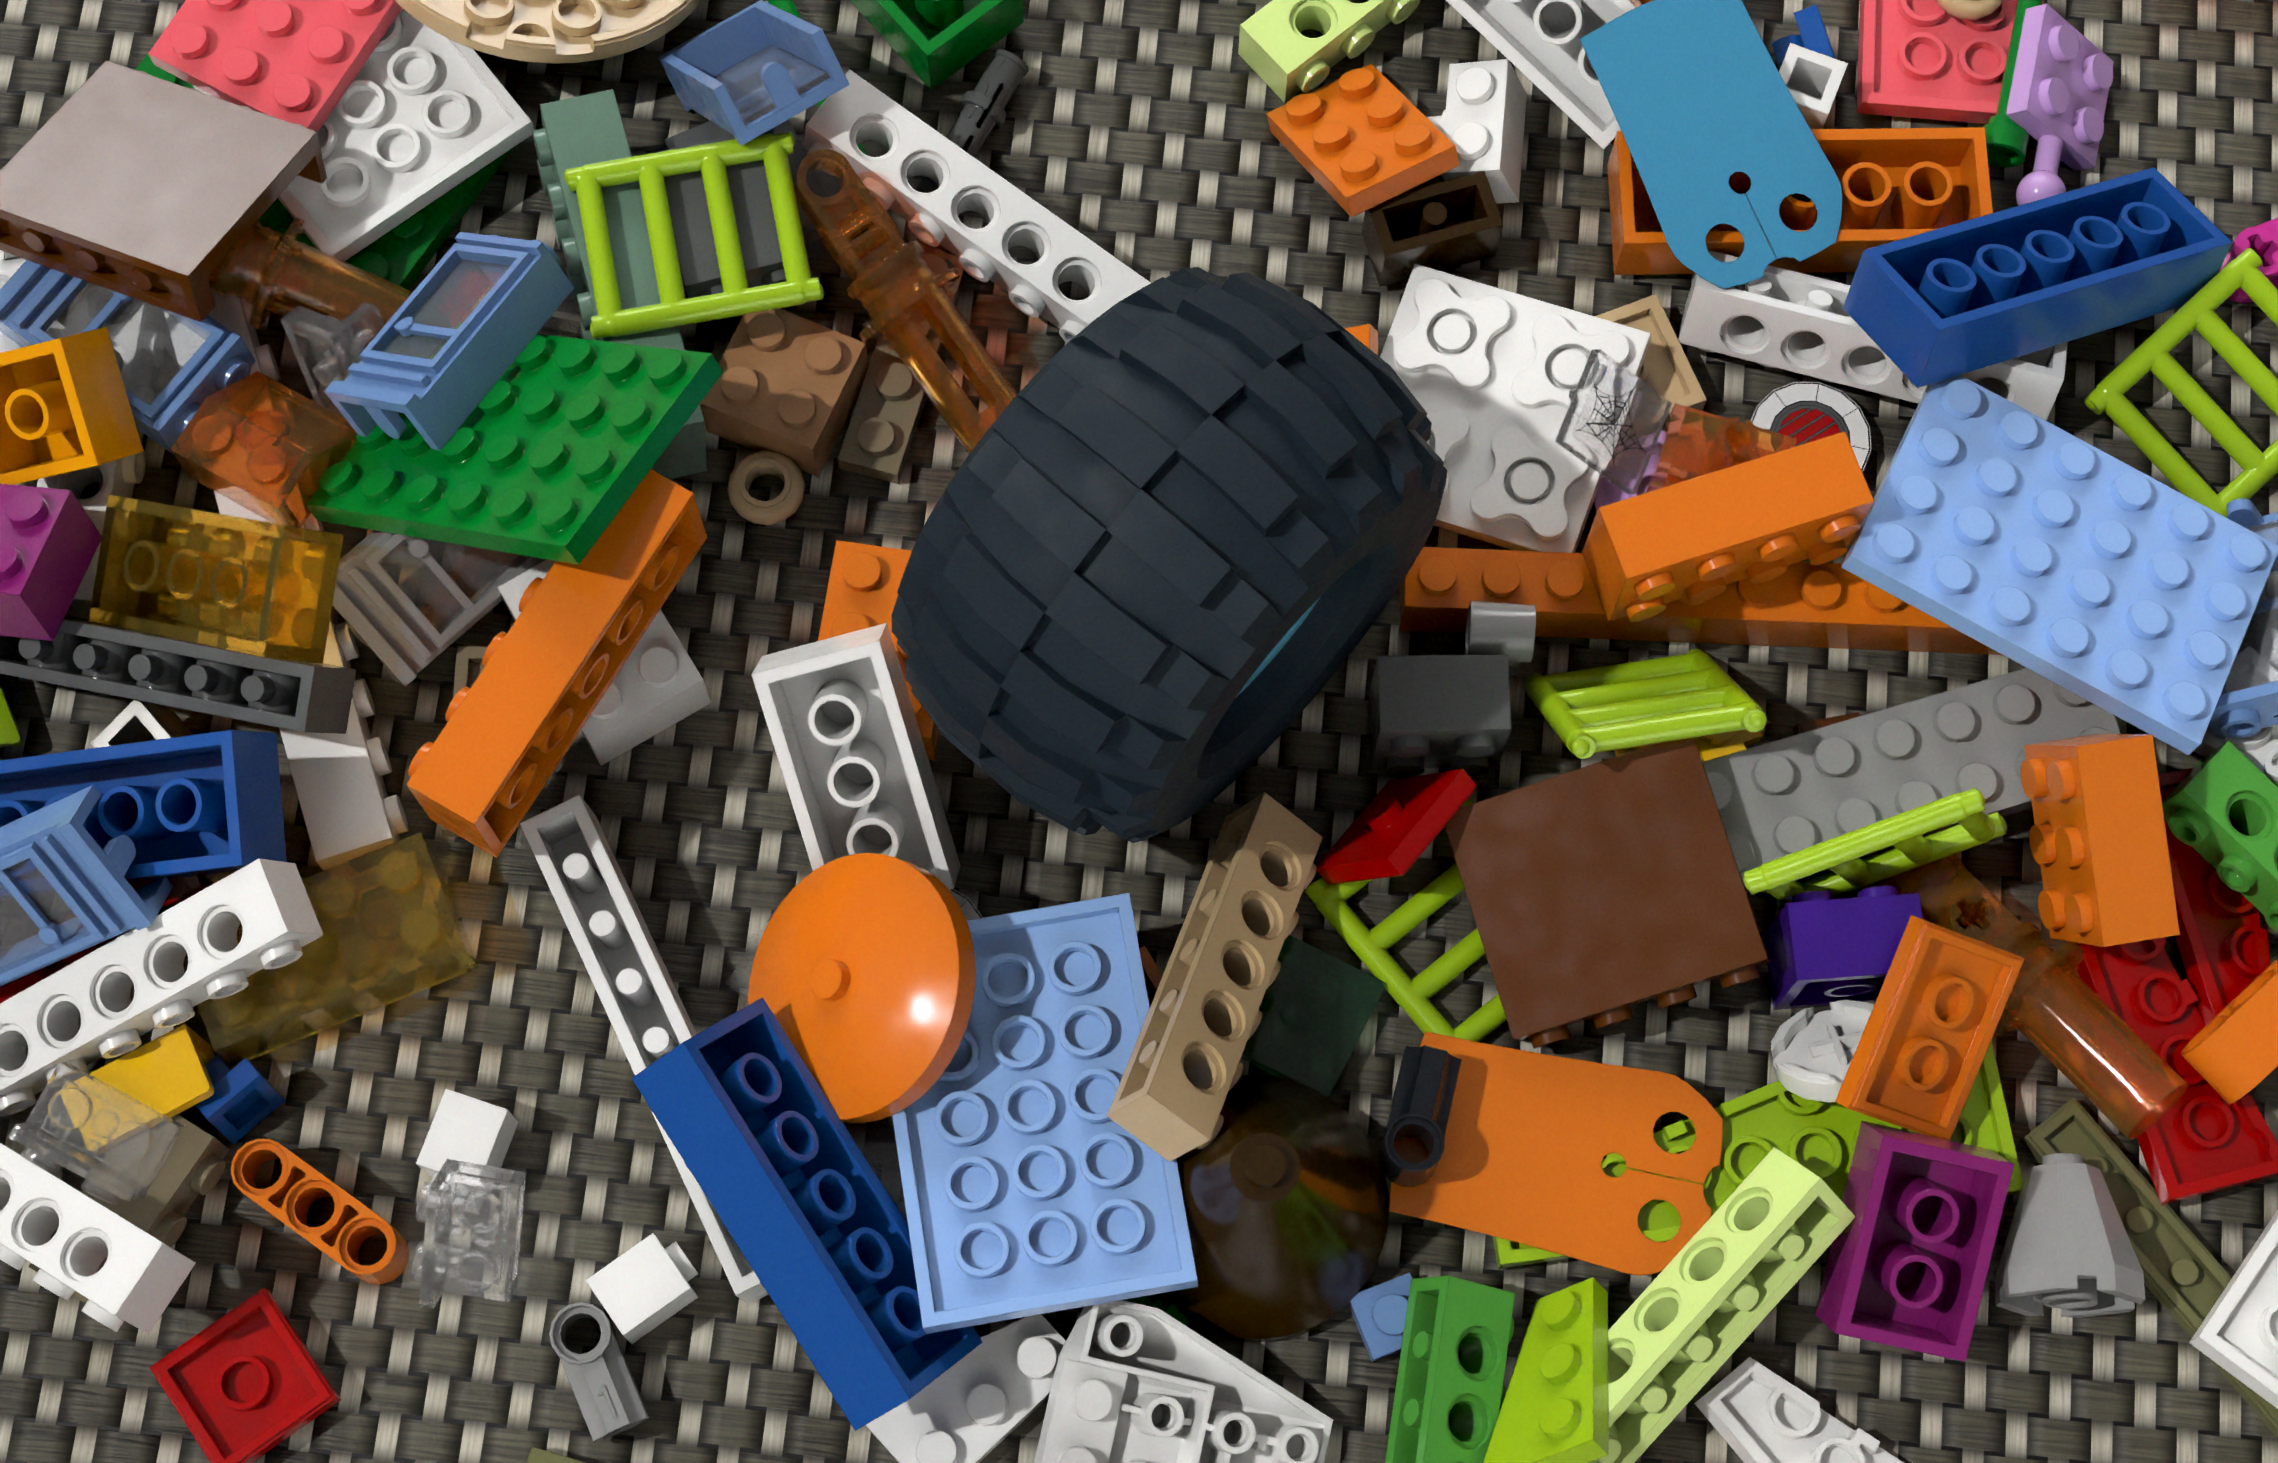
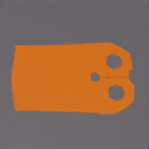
(1531, 1148)

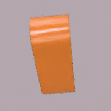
(2241, 1041)
(298, 1189)

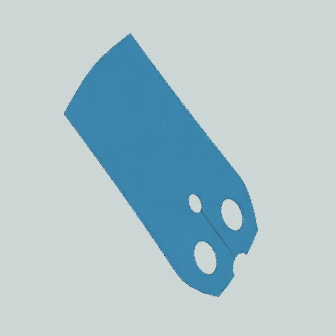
(1708, 103)

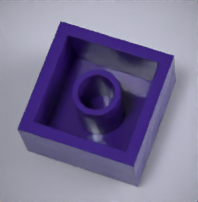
(1835, 947)

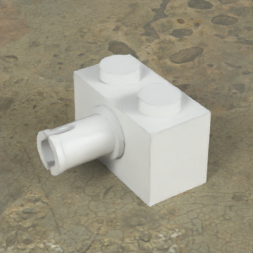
(1486, 124)

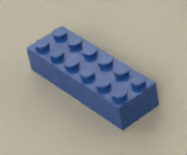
(2034, 276)
(181, 800)
(802, 1209)

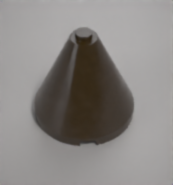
(1280, 1213)

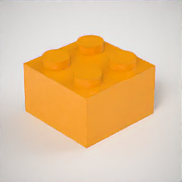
(63, 408)

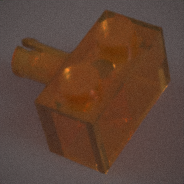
(1705, 443)

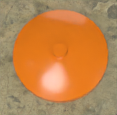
(869, 980)

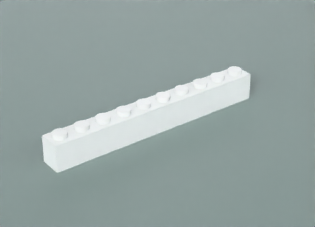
(332, 772)

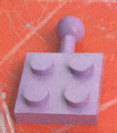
(2058, 99)

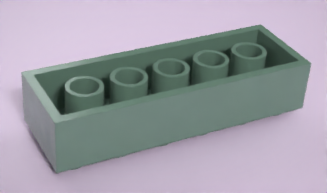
(589, 132)

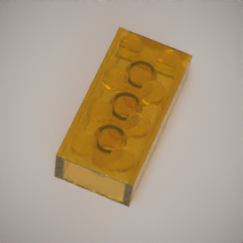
(216, 579)
(383, 939)

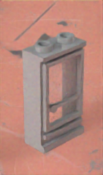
(418, 595)

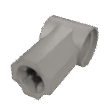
(1501, 630)
(599, 1377)

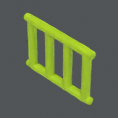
(673, 306)
(2155, 357)
(1643, 703)
(1902, 831)
(1373, 944)

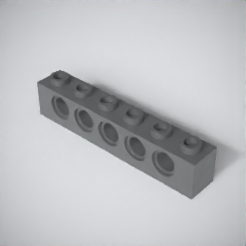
(185, 675)

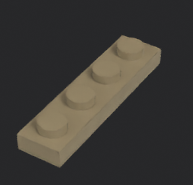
(892, 397)

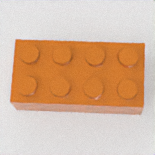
(1727, 528)

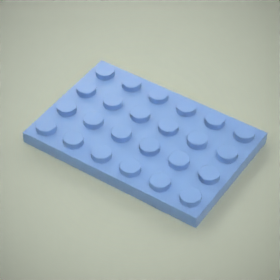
(2063, 560)
(1009, 1160)

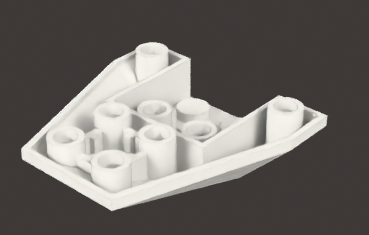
(1158, 1392)

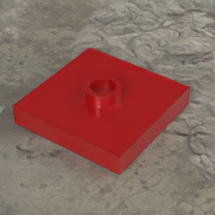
(1396, 827)
(245, 1382)

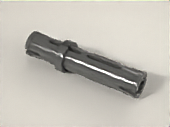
(984, 107)

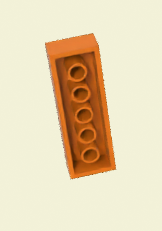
(1890, 185)
(554, 667)

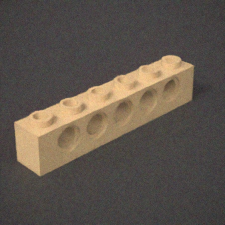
(1216, 980)

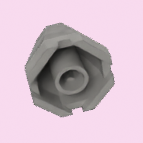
(2067, 1246)

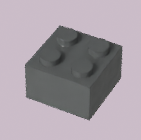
(1439, 713)

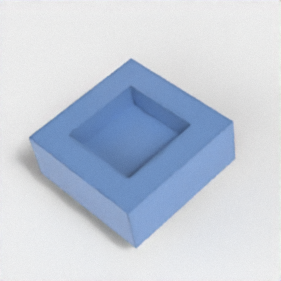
(1382, 1315)

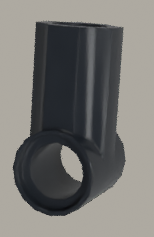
(1420, 1112)

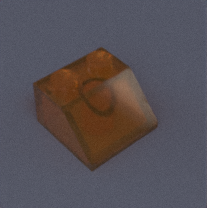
(263, 447)

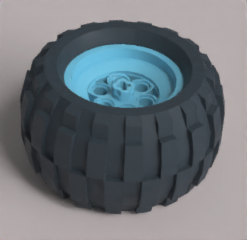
(1165, 550)

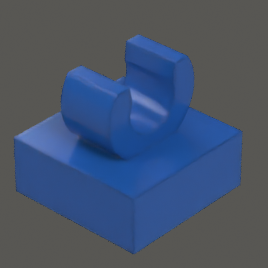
(1812, 37)
(239, 1098)

